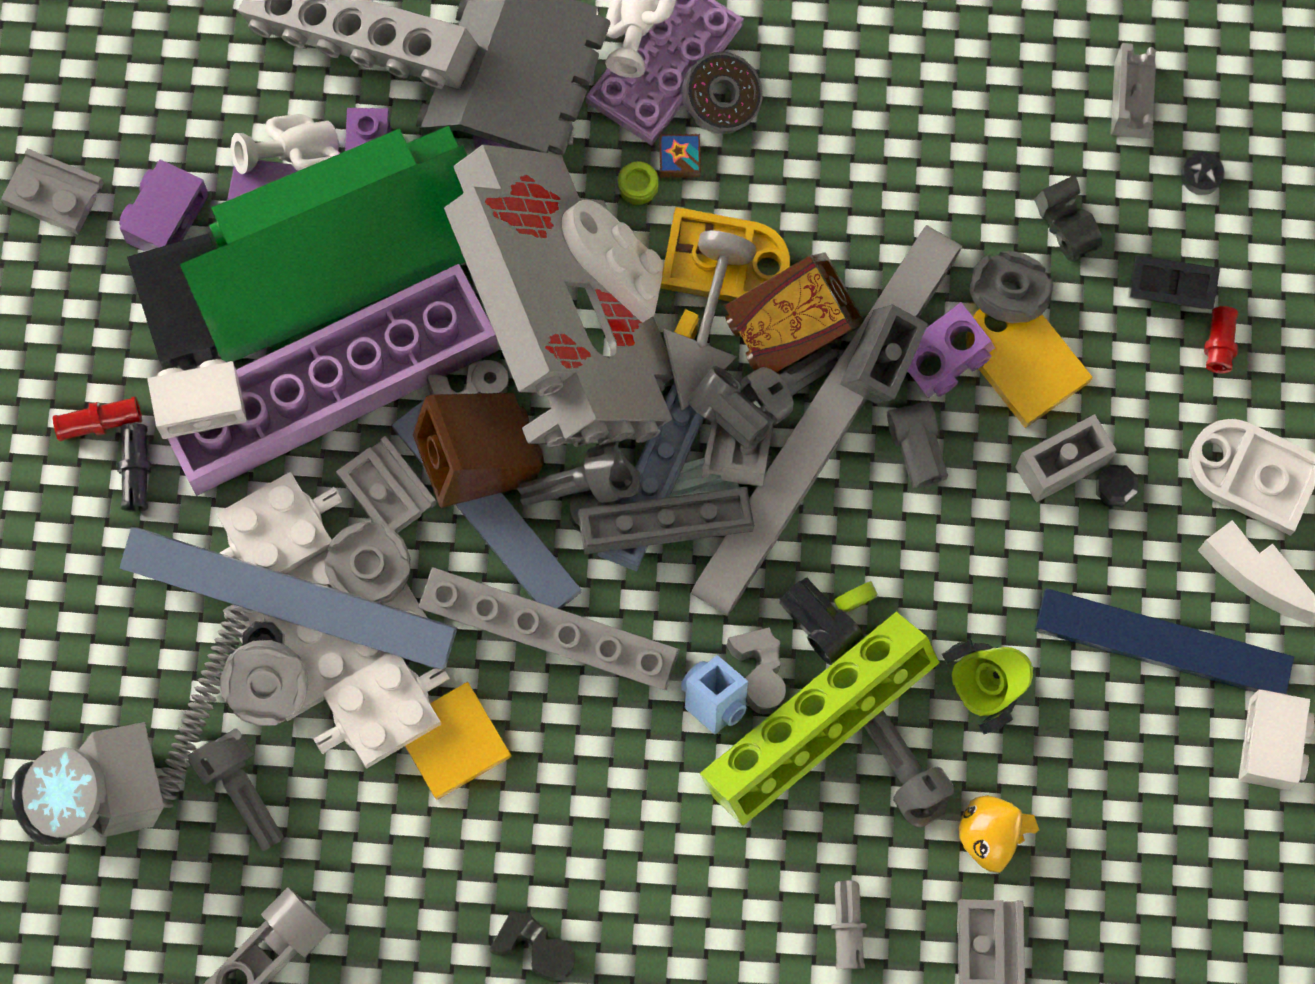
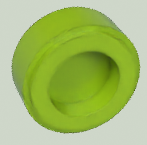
(638, 183)
(856, 597)

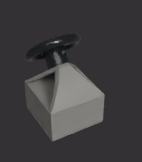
(131, 784)

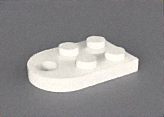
(614, 257)
(1257, 473)

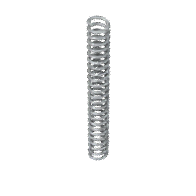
(203, 705)

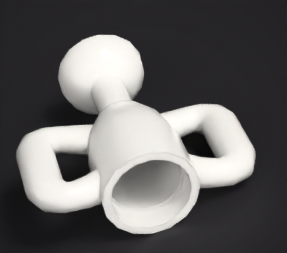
(634, 20)
(295, 141)

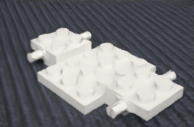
(371, 692)

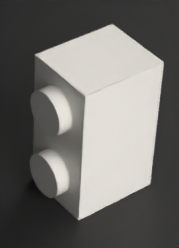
(196, 398)
(1276, 740)

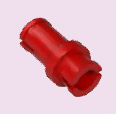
(1221, 345)

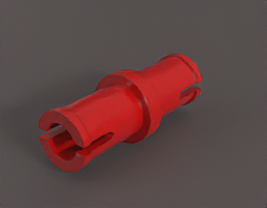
(97, 418)

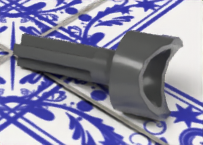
(775, 391)
(604, 473)
(224, 762)
(920, 788)

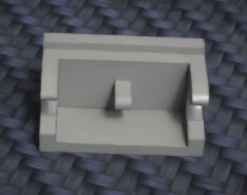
(1133, 93)

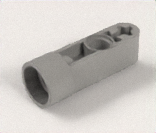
(288, 930)

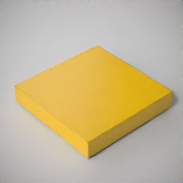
(460, 746)

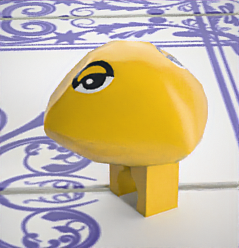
(992, 831)

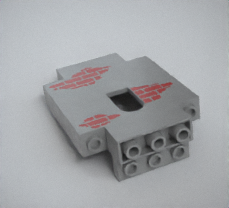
(522, 269)

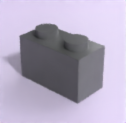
(884, 354)

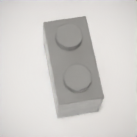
(1065, 458)

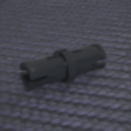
(134, 467)

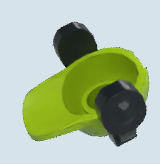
(989, 680)

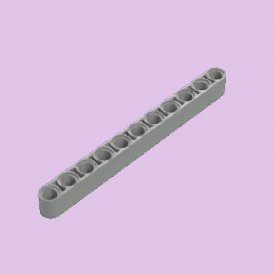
(817, 434)

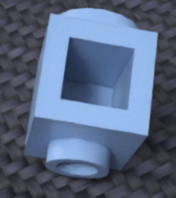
(715, 694)

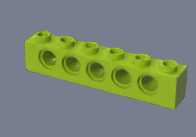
(819, 718)

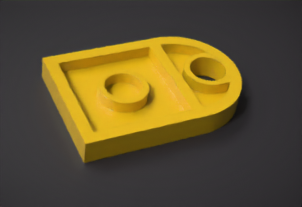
(695, 272)
(1030, 367)

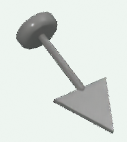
(694, 358)

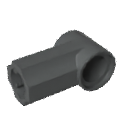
(721, 401)
(915, 432)

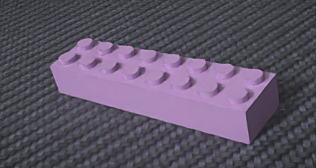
(342, 376)

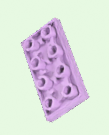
(668, 50)

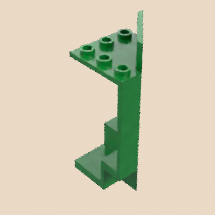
(327, 242)

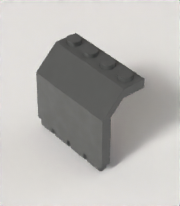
(521, 73)

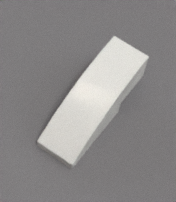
(1261, 575)

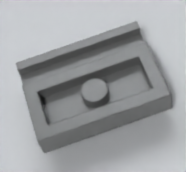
(52, 191)
(732, 460)
(386, 486)
(991, 942)

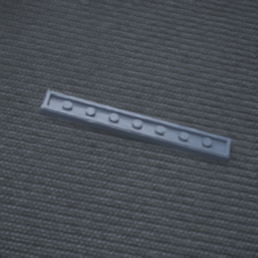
(288, 598)

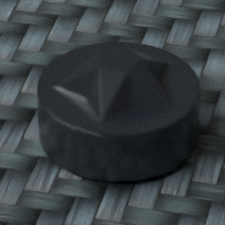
(1202, 173)

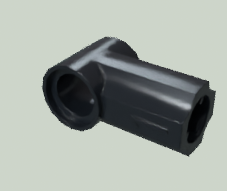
(828, 630)

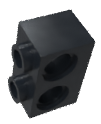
(1174, 282)

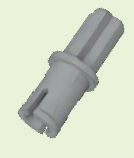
(848, 926)

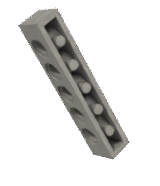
(449, 44)
(549, 628)

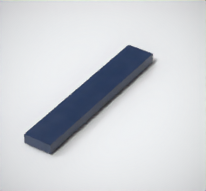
(1163, 643)

